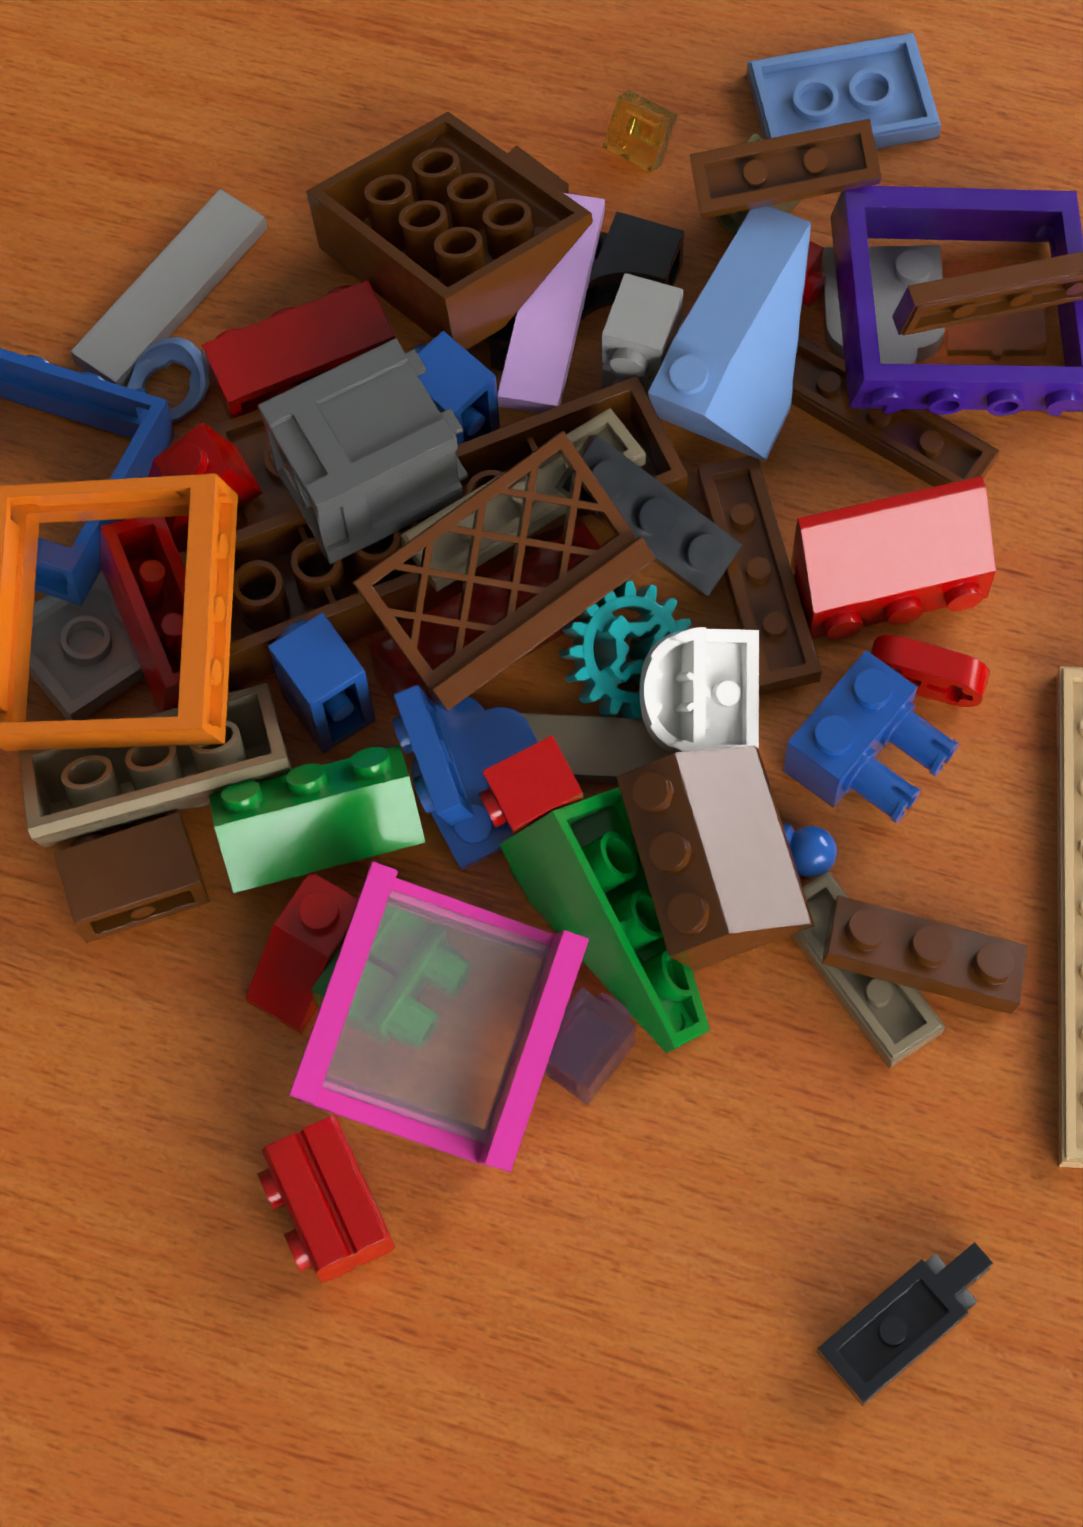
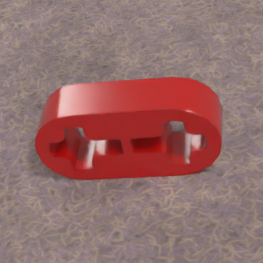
(934, 670)

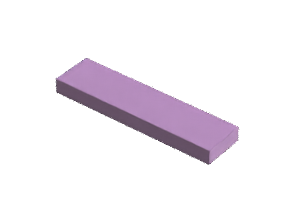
(549, 325)

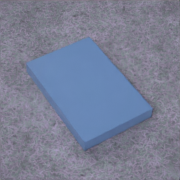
(845, 85)

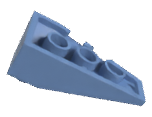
(739, 343)

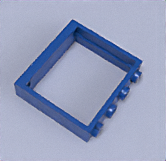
(100, 404)

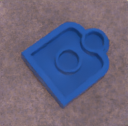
(478, 742)

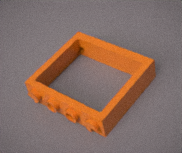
(205, 615)

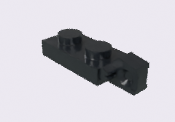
(903, 1322)

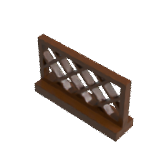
(537, 616)

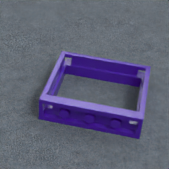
(964, 216)

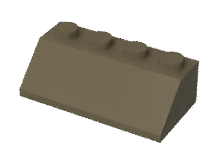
(108, 788)

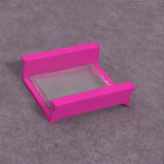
(438, 1021)

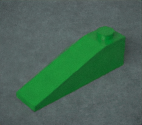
(589, 880)

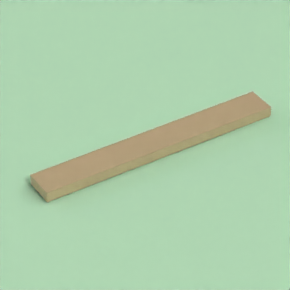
(1070, 913)

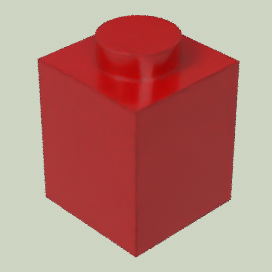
(529, 786)

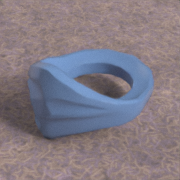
(180, 352)

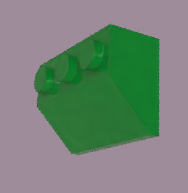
(316, 818)

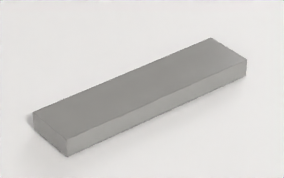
(170, 287)

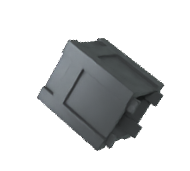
(364, 449)

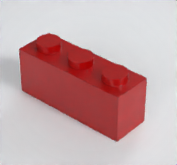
(295, 346)
(149, 594)

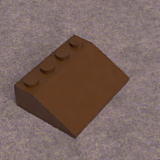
(447, 228)

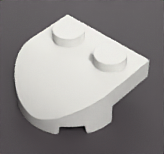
(702, 690)

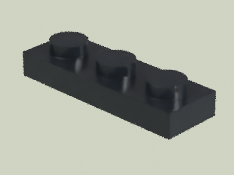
(675, 531)

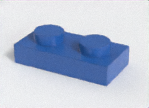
(422, 733)

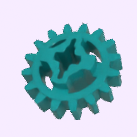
(601, 647)

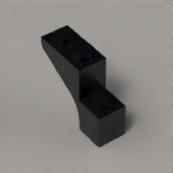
(629, 247)

